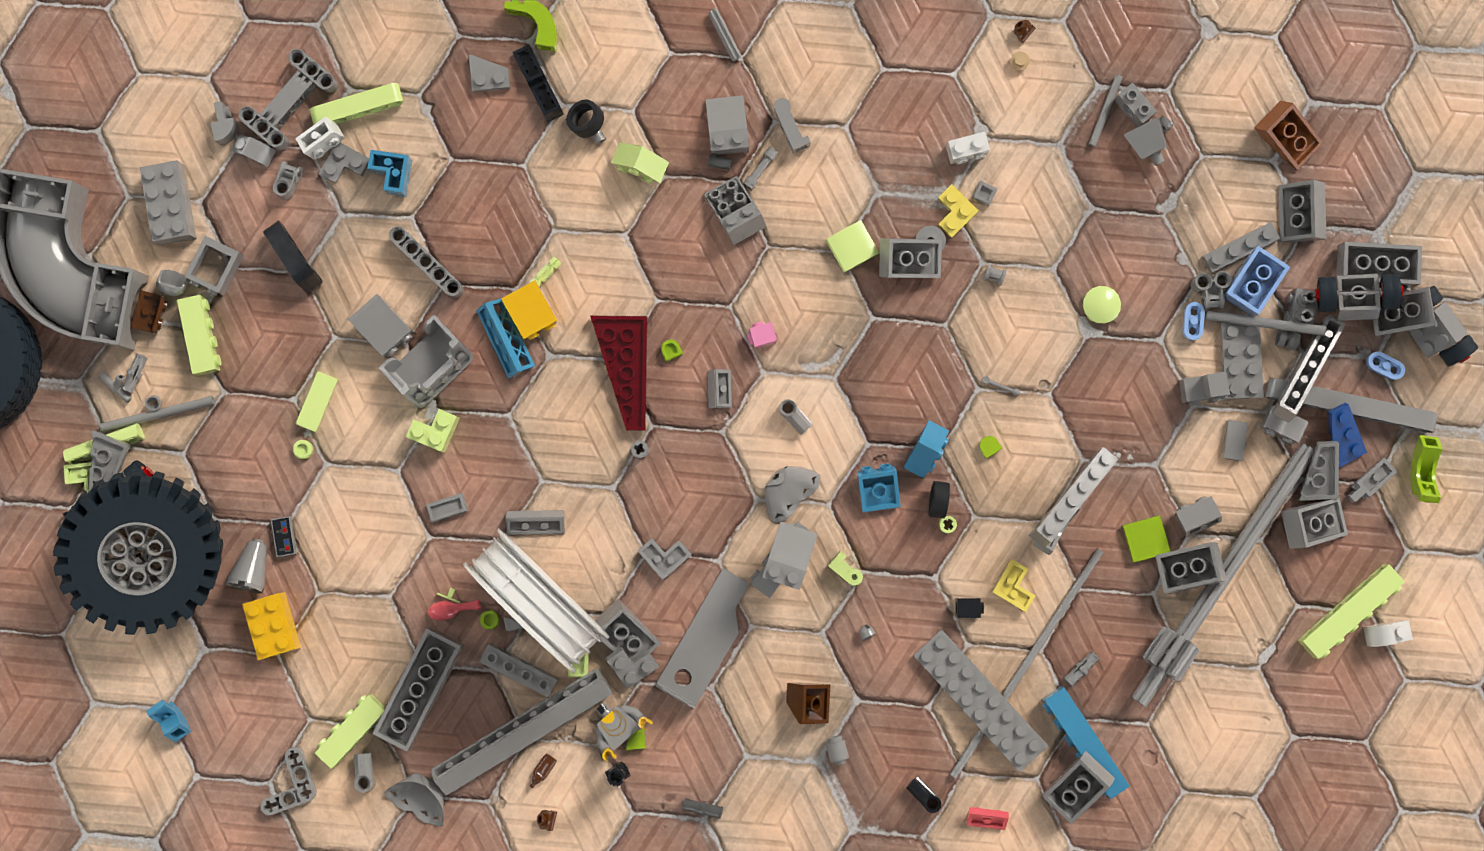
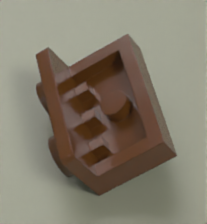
(148, 312)

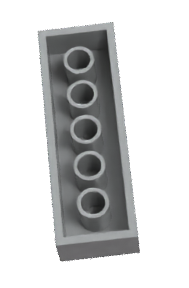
(418, 689)

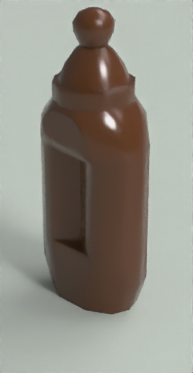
(543, 769)

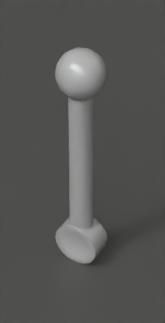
(986, 380)

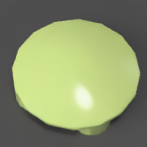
(1101, 304)

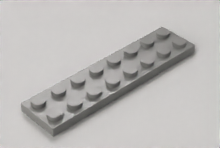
(980, 700)

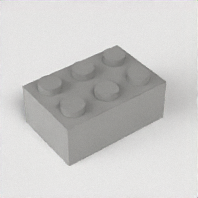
(1191, 568)
(1078, 787)

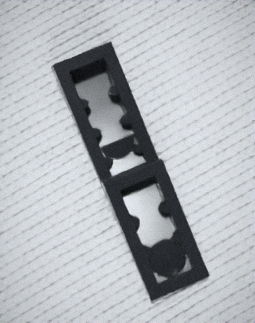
(538, 83)

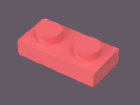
(987, 818)

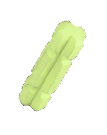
(546, 271)

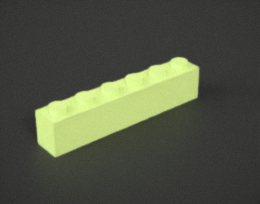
(1351, 611)

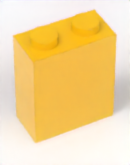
(530, 310)

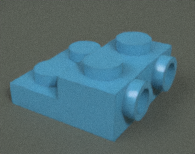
(878, 488)

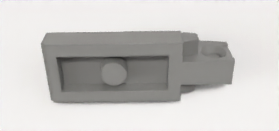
(1372, 480)

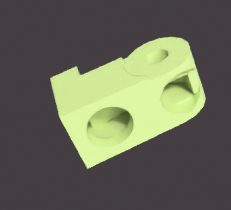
(850, 575)

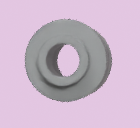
(837, 750)

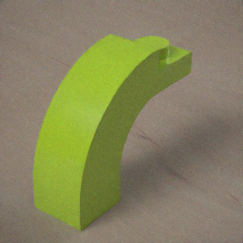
(547, 32)
(1424, 469)

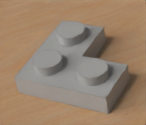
(341, 158)
(661, 561)
(631, 670)

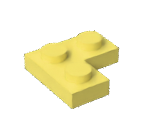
(960, 211)
(1009, 588)

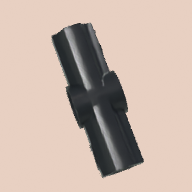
(617, 774)

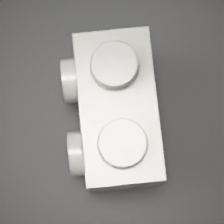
(320, 138)
(967, 148)

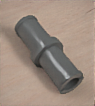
(702, 808)

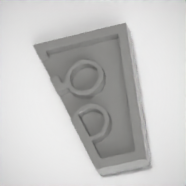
(107, 457)

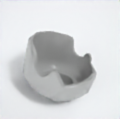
(171, 282)

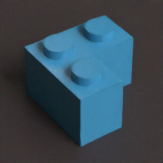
(395, 167)
(927, 449)

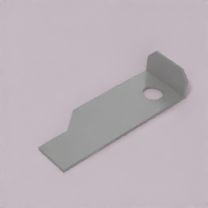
(705, 640)

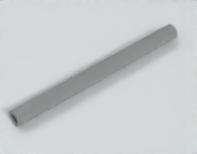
(1266, 323)
(160, 413)

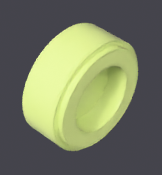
(303, 449)

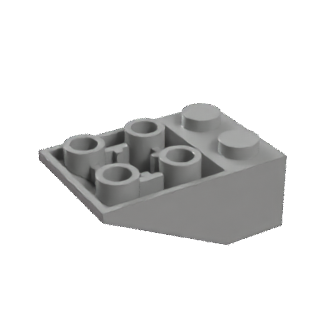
(735, 210)

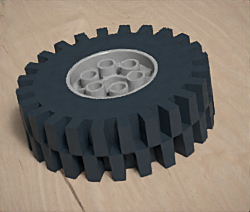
(137, 505)

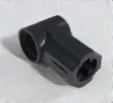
(923, 794)

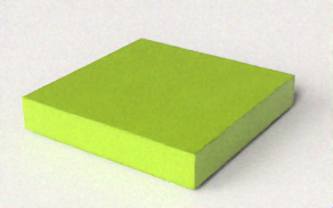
(1146, 538)

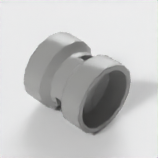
(1287, 339)

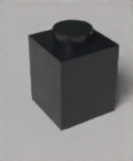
(968, 607)

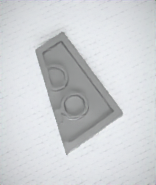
(1322, 474)

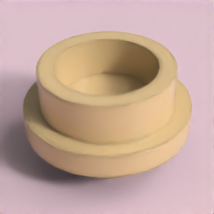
(1019, 60)

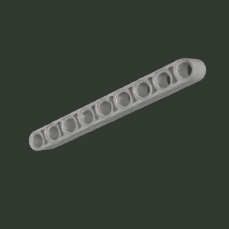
(1361, 407)

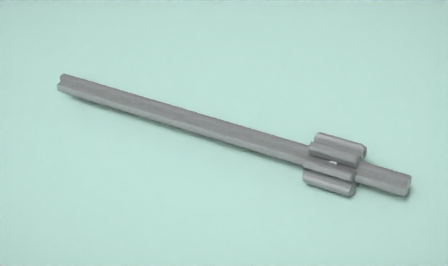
(1172, 650)

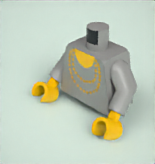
(617, 727)

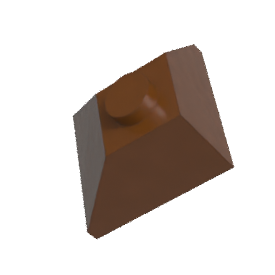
(809, 702)

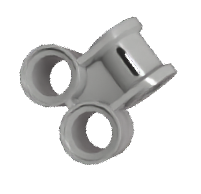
(1212, 293)

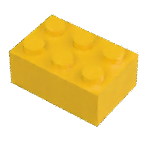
(271, 625)

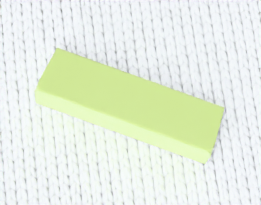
(316, 401)

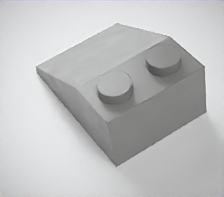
(727, 125)
(910, 258)
(1414, 313)
(1314, 523)
(789, 555)
(626, 631)

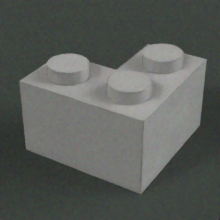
(1207, 387)

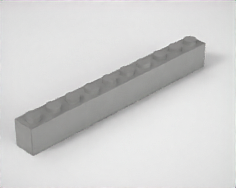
(521, 731)

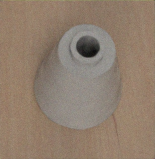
(250, 568)

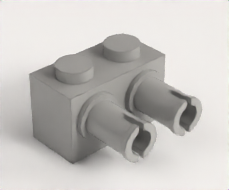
(1301, 306)

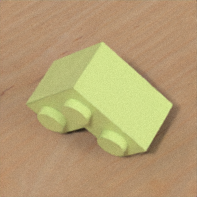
(639, 161)
(437, 435)

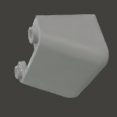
(429, 364)

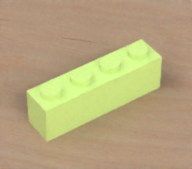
(198, 335)
(351, 731)

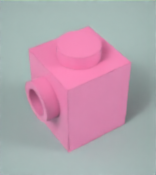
(761, 334)

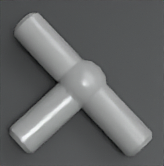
(115, 386)

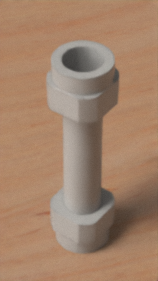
(769, 155)

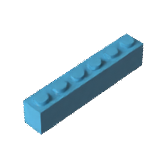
(1082, 736)

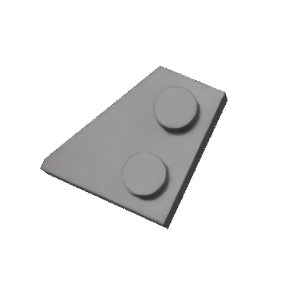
(488, 75)

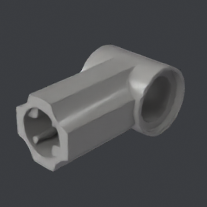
(796, 417)
(363, 769)

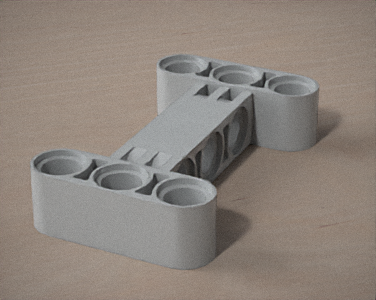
(288, 99)

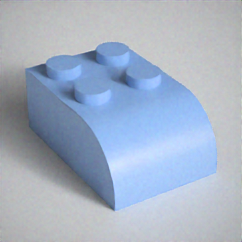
(1255, 281)

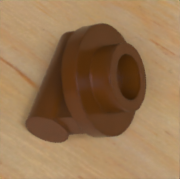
(1023, 30)
(546, 819)

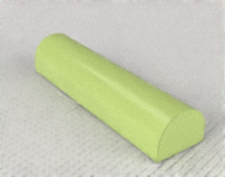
(83, 451)

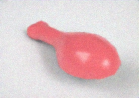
(445, 609)

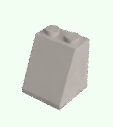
(381, 326)

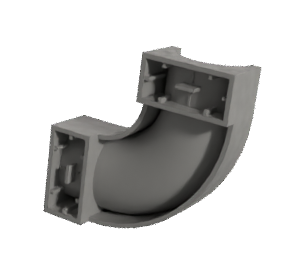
(50, 268)

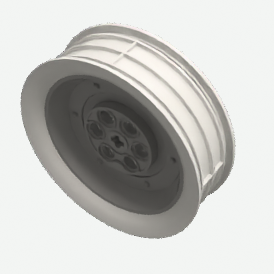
(535, 601)

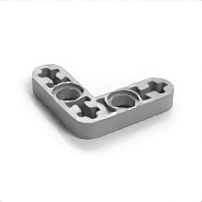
(296, 792)

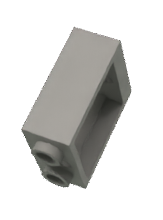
(223, 284)

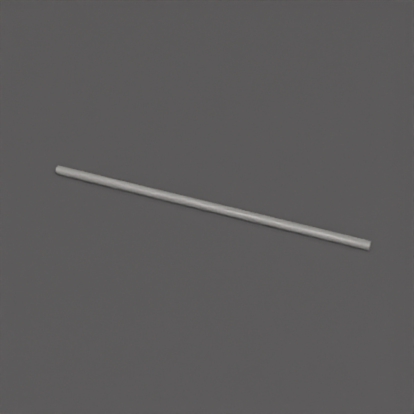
(1032, 654)

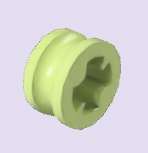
(942, 525)

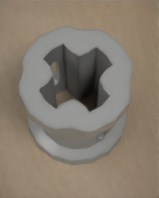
(994, 275)
(645, 447)

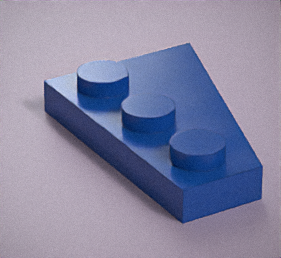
(1345, 431)

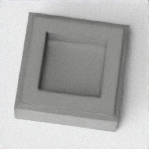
(984, 193)

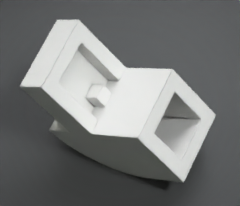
(1387, 634)

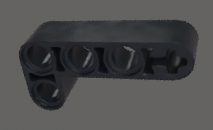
(292, 257)

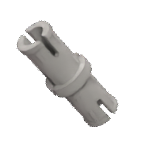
(139, 361)
(1082, 668)

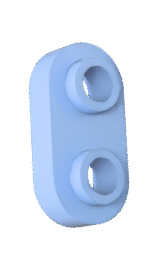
(1195, 322)
(1384, 365)

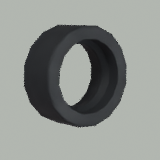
(577, 111)
(939, 499)

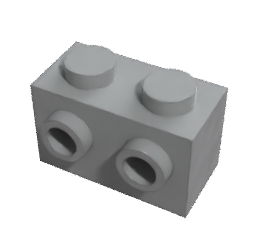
(1198, 516)

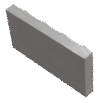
(1242, 360)

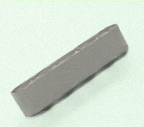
(418, 257)

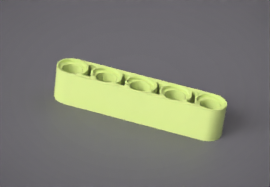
(359, 104)

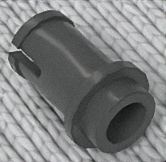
(719, 162)

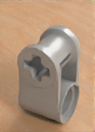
(289, 177)

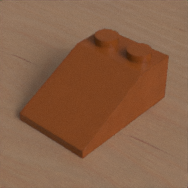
(1289, 134)

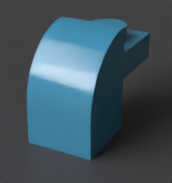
(170, 719)

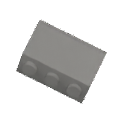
(1302, 211)

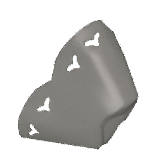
(789, 490)
(421, 795)

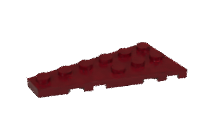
(625, 356)

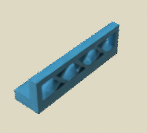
(501, 338)

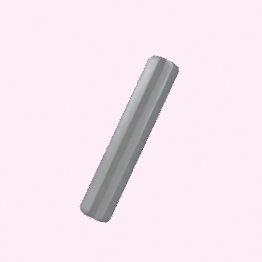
(724, 34)

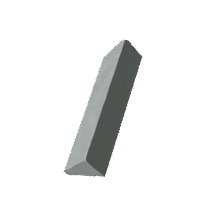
(535, 522)

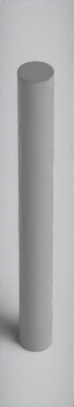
(1105, 110)

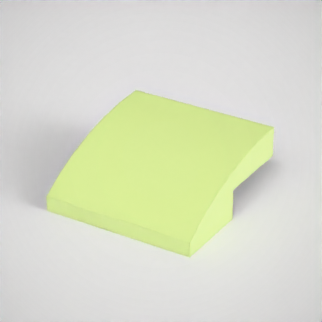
(852, 246)

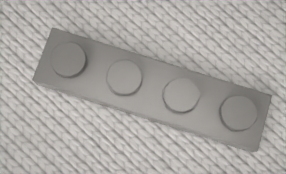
(1240, 247)

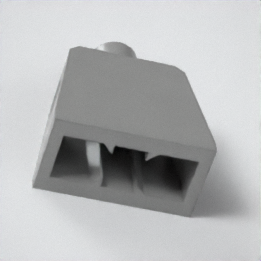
(1148, 140)

